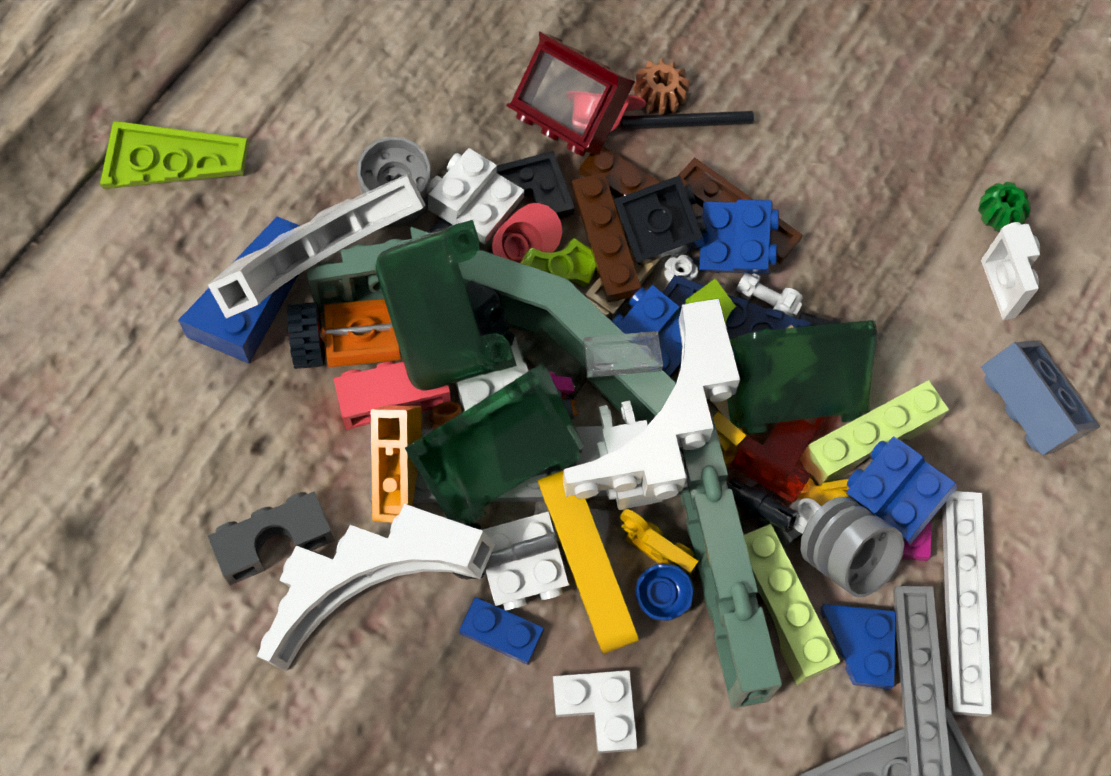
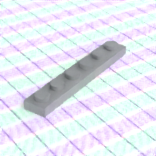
(921, 682)

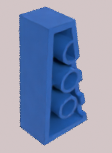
(242, 332)

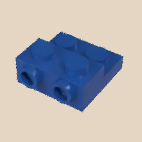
(739, 237)
(658, 313)
(900, 488)

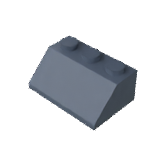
(1038, 397)

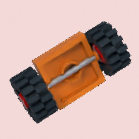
(352, 332)

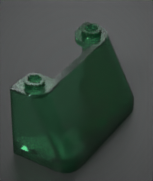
(434, 311)
(803, 374)
(496, 445)

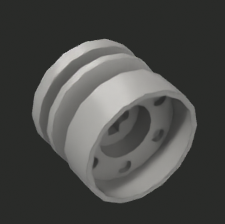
(389, 160)
(852, 546)

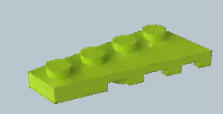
(165, 155)

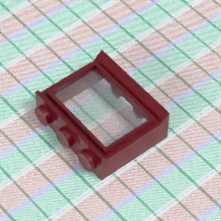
(570, 96)

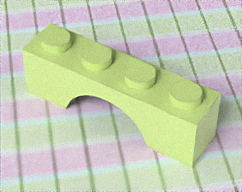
(853, 443)
(797, 624)

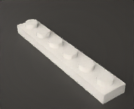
(966, 605)

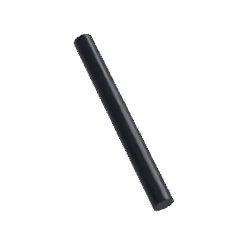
(687, 120)

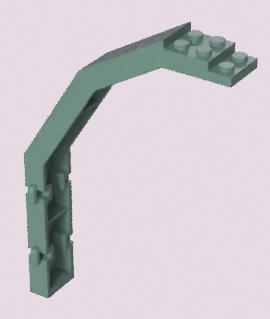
(713, 524)

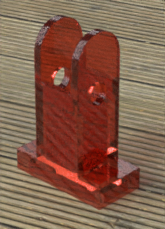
(776, 460)

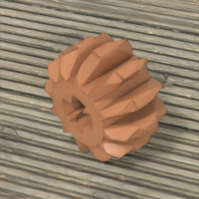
(661, 86)

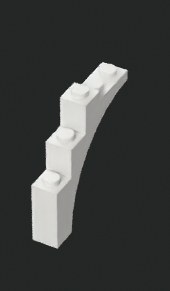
(291, 253)
(684, 421)
(321, 584)

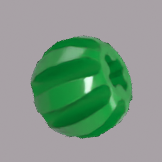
(1004, 205)

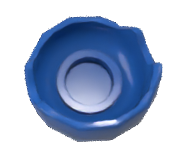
(664, 591)

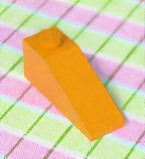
(392, 468)

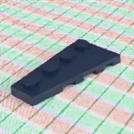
(744, 317)

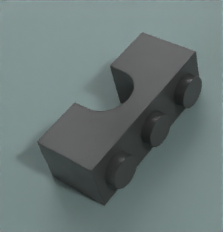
(239, 544)

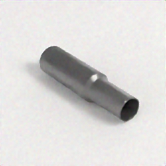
(524, 549)

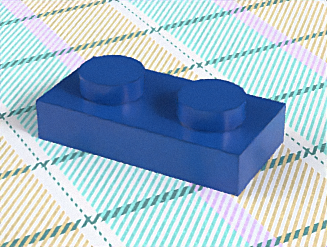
(501, 630)

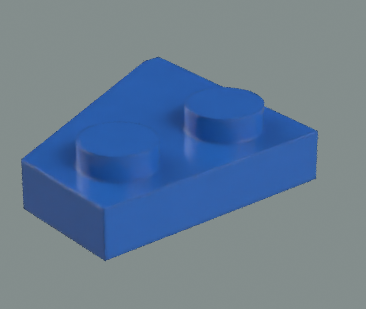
(865, 642)

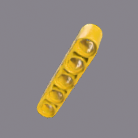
(589, 565)

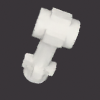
(788, 302)

